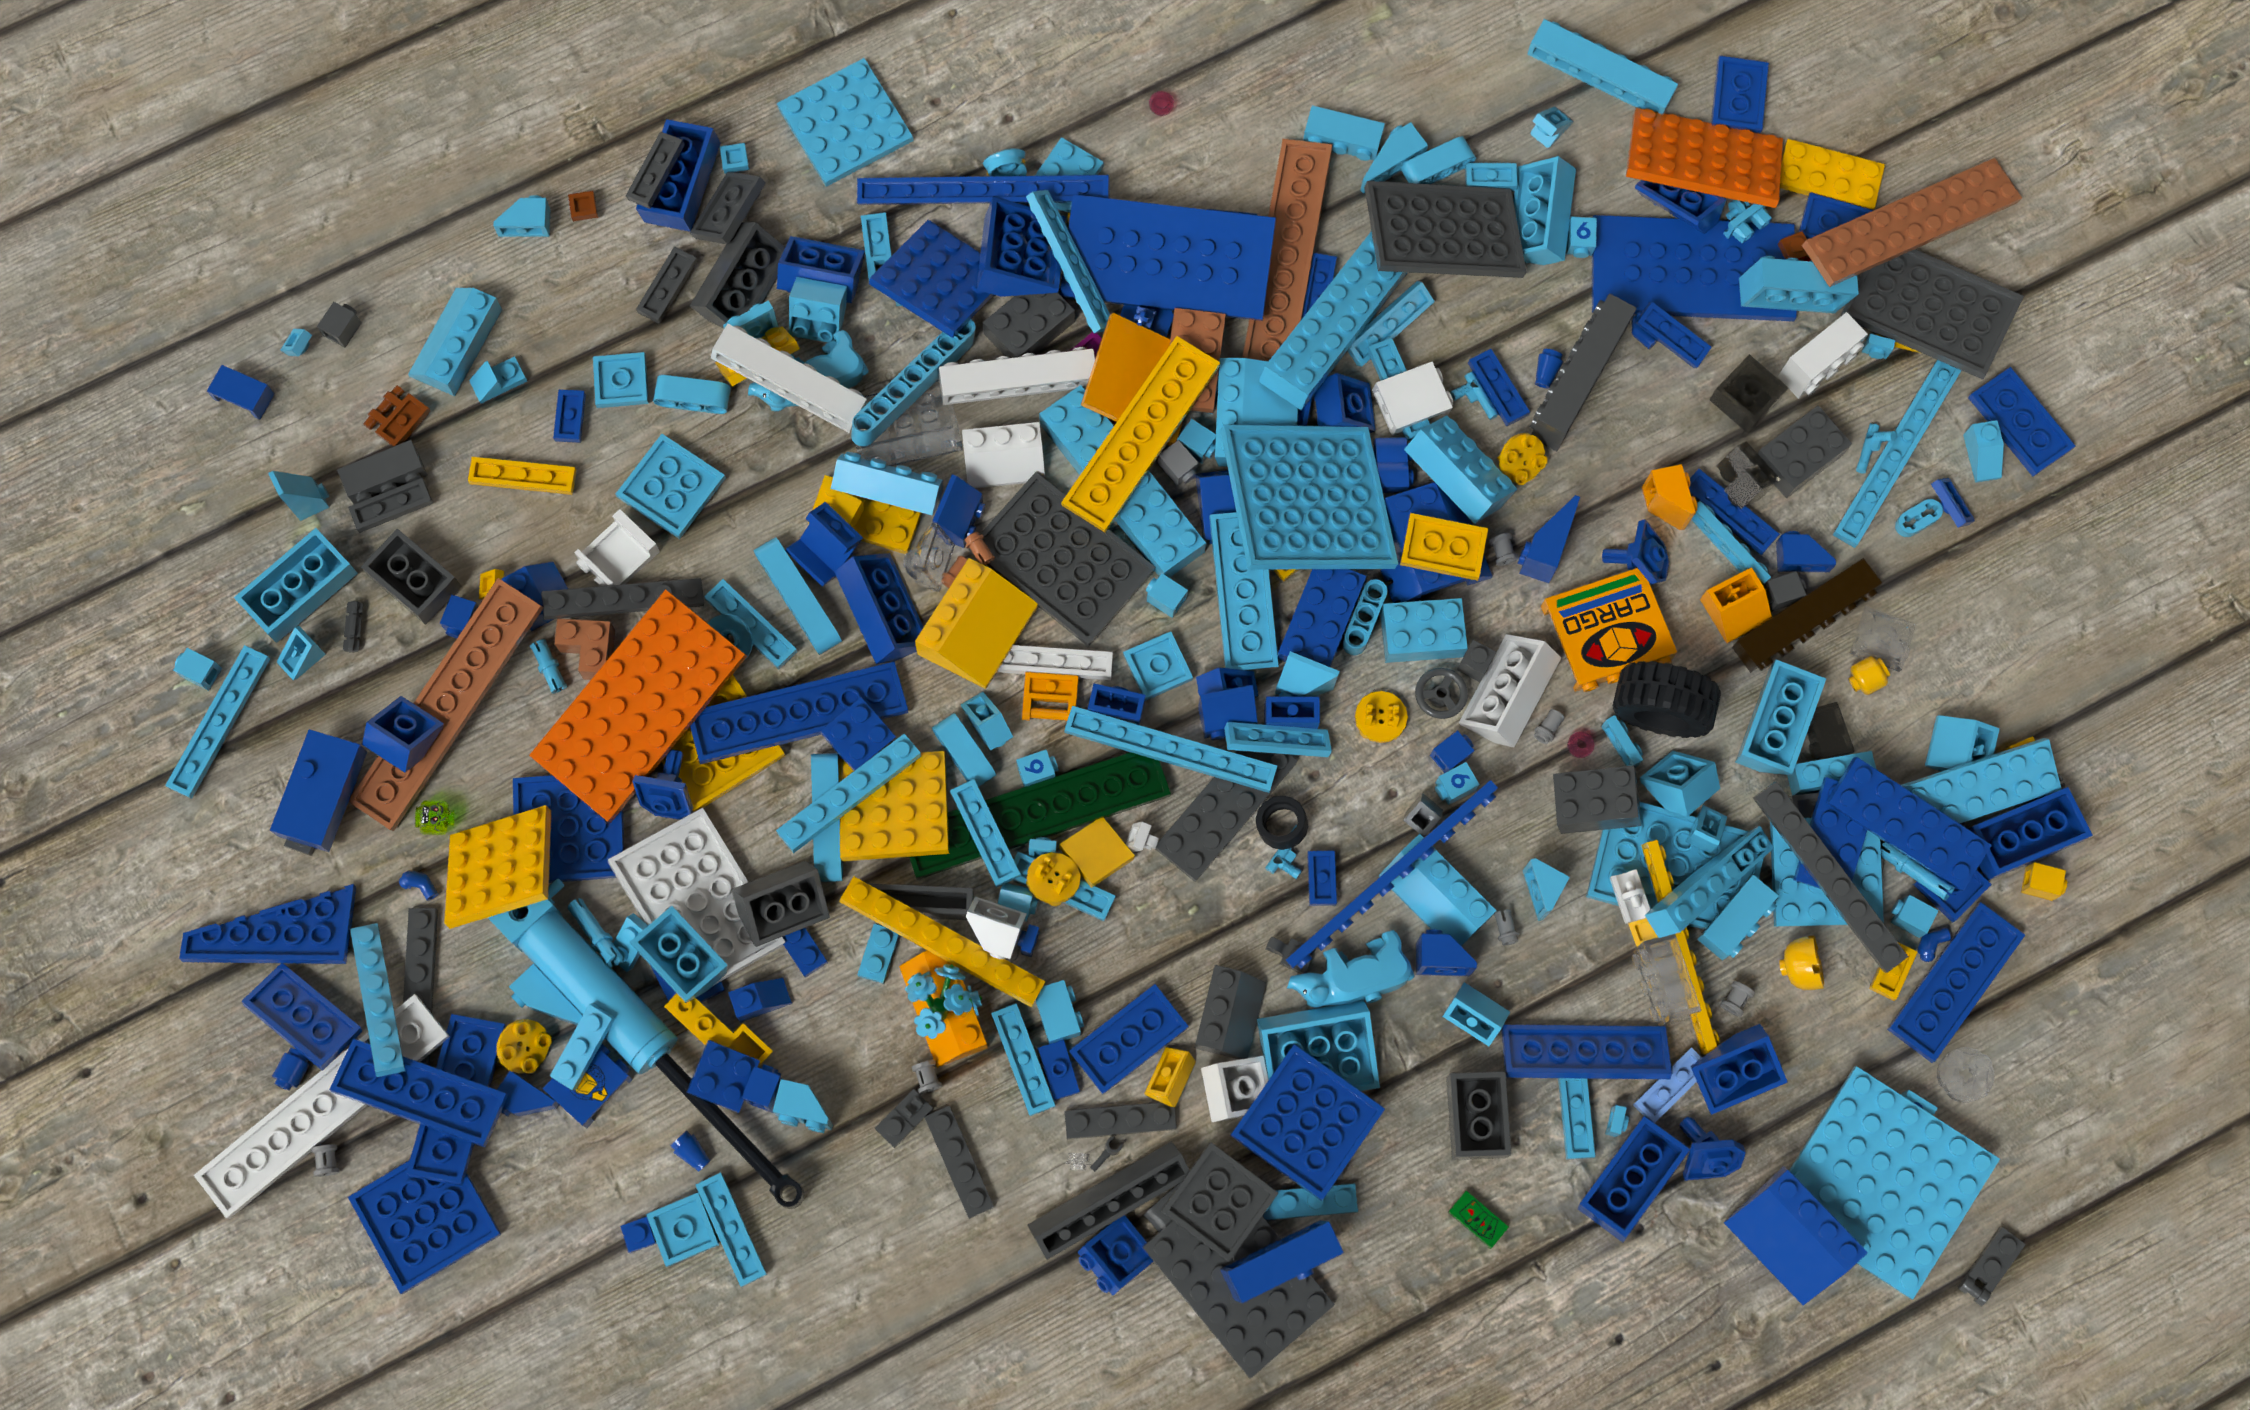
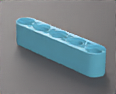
(797, 596)
(826, 844)

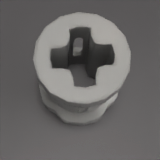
(1503, 549)
(1737, 998)
(926, 1076)
(321, 1169)

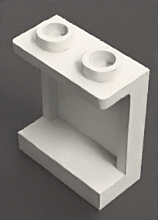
(1412, 397)
(617, 552)

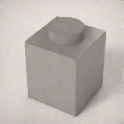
(1178, 463)

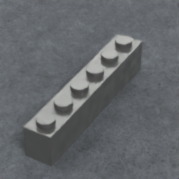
(1109, 1200)

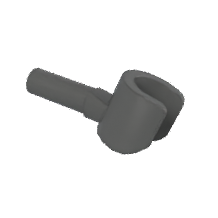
(1105, 1154)

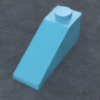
(1400, 147)
(300, 493)
(543, 996)

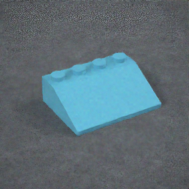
(1247, 401)
(1332, 1035)

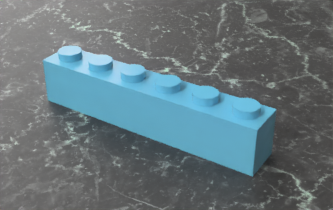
(1601, 67)

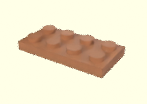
(1206, 333)

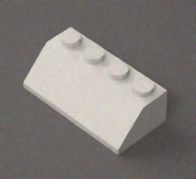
(1510, 689)

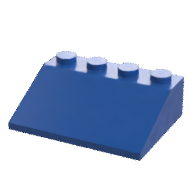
(1015, 253)
(1795, 1236)

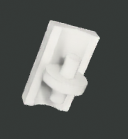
(1630, 896)

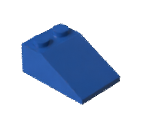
(1543, 553)
(1738, 1069)

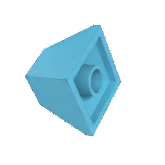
(1305, 678)

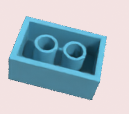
(1423, 630)

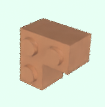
(588, 638)

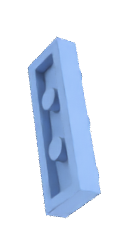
(1667, 1092)

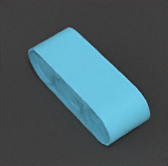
(1439, 162)
(692, 394)
(1365, 605)
(963, 750)

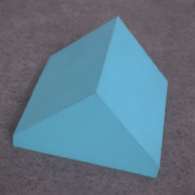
(1544, 886)

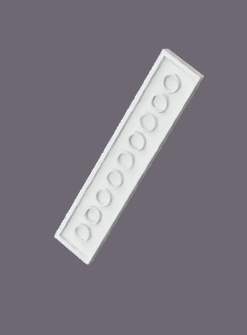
(304, 1120)

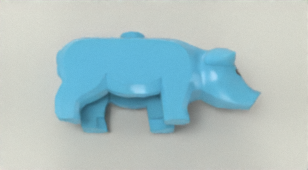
(839, 362)
(1357, 979)

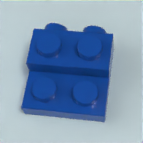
(1115, 1255)

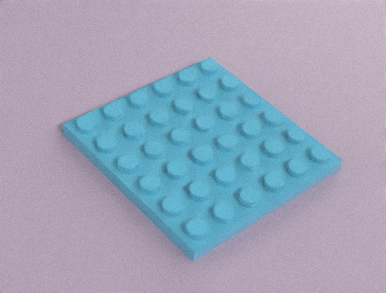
(1308, 497)
(1892, 1178)

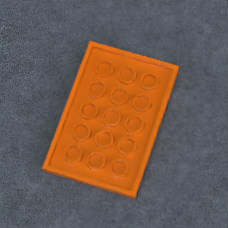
(1705, 157)

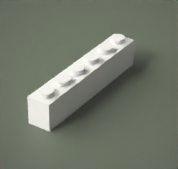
(1015, 376)
(788, 377)

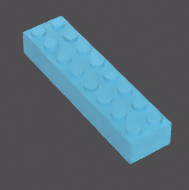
(1330, 327)
(1149, 514)

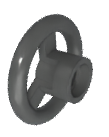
(1453, 709)

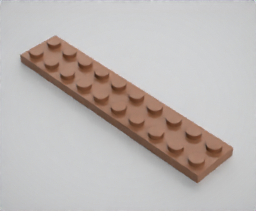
(1297, 210)
(1911, 222)
(451, 698)

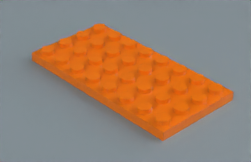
(638, 705)

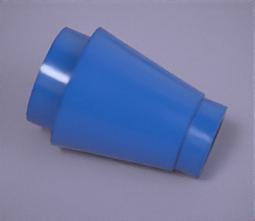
(1547, 367)
(690, 1150)

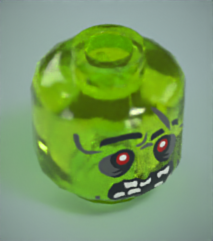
(434, 817)

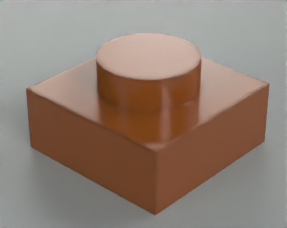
(583, 206)
(1792, 246)

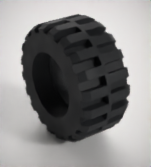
(1666, 699)

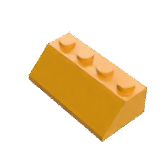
(962, 1032)

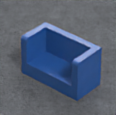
(241, 391)

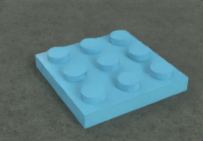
(670, 486)

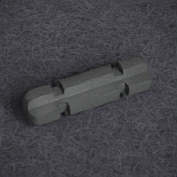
(353, 626)

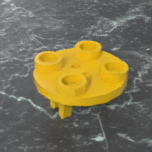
(1531, 452)
(1393, 718)
(1062, 886)
(530, 1035)

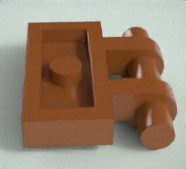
(401, 421)

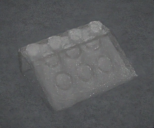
(919, 433)

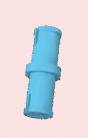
(548, 666)

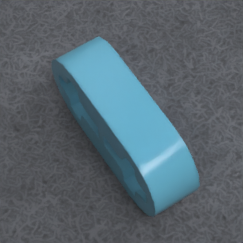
(1921, 522)

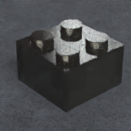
(1748, 393)

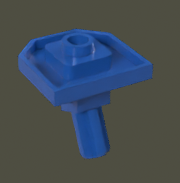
(1151, 318)
(1646, 554)
(666, 793)
(1708, 1154)

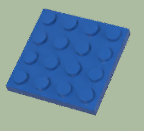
(934, 278)
(579, 835)
(1307, 1122)
(422, 1224)

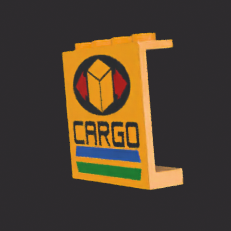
(1609, 627)

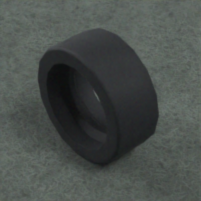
(1279, 803)

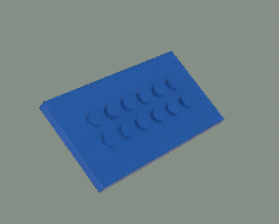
(1173, 256)
(1681, 266)

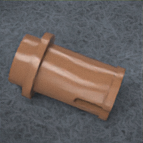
(979, 548)
(950, 576)

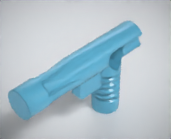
(1475, 394)
(1872, 443)
(1287, 858)

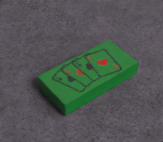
(1478, 1219)

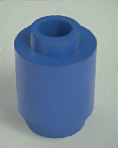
(290, 1069)

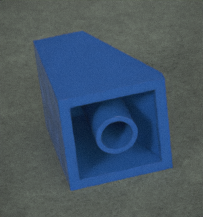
(1214, 497)

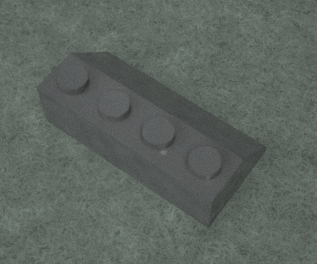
(739, 275)

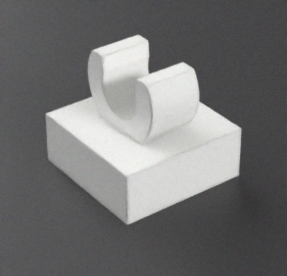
(1140, 837)

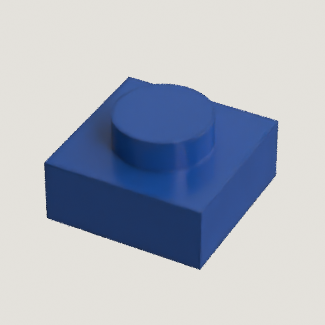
(1028, 940)
(638, 1235)

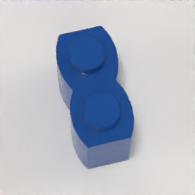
(1393, 464)

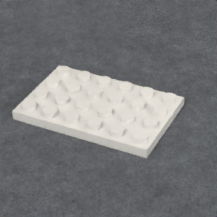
(694, 874)

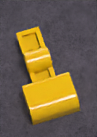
(708, 1027)

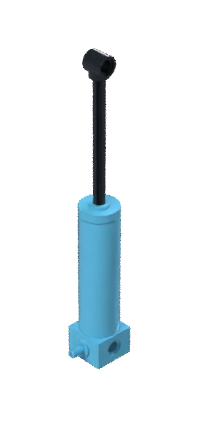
(636, 1029)

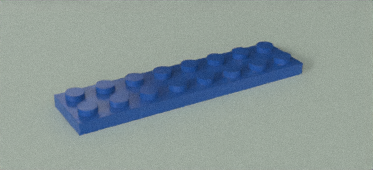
(793, 712)

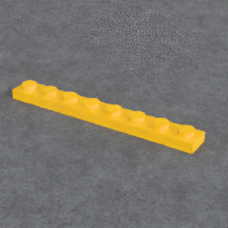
(1662, 883)
(941, 941)

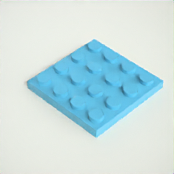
(845, 122)
(1808, 905)

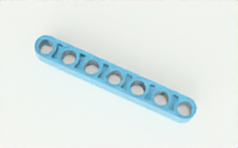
(908, 390)

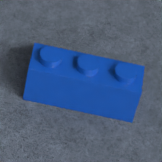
(1694, 208)
(820, 262)

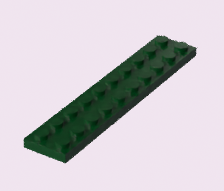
(1055, 807)

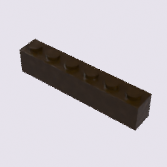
(1807, 615)

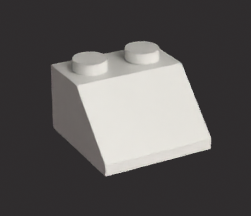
(995, 927)
(1233, 1086)

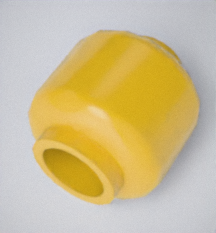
(1869, 675)

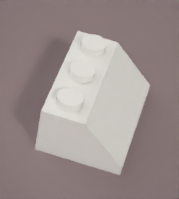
(1003, 454)

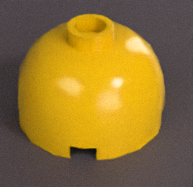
(1803, 964)

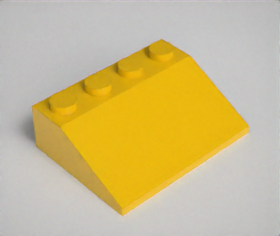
(975, 624)

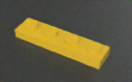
(522, 475)

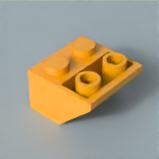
(1669, 496)
(1737, 605)

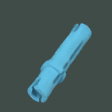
(1916, 871)
(600, 939)

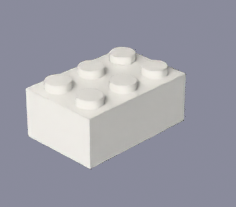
(1823, 356)

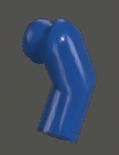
(1642, 336)
(419, 880)
(1929, 943)

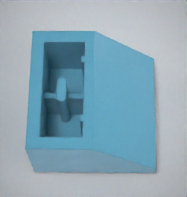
(816, 309)
(1959, 742)
(798, 1104)

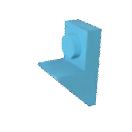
(1550, 126)
(495, 380)

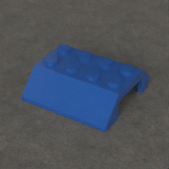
(1412, 582)

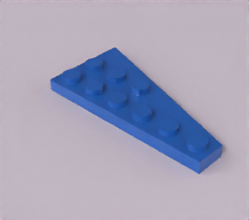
(288, 933)

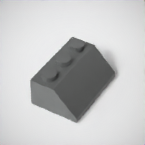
(781, 903)
(1230, 1013)

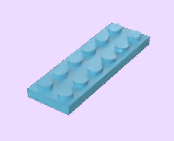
(1242, 600)
(1991, 782)

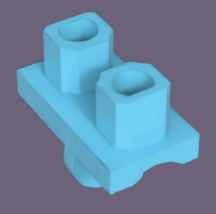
(1739, 225)

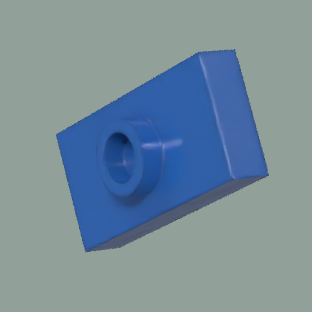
(1952, 502)
(1058, 1070)

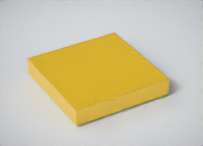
(1097, 851)

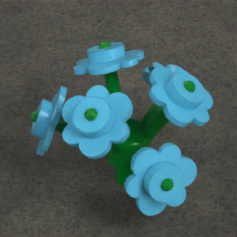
(954, 999)

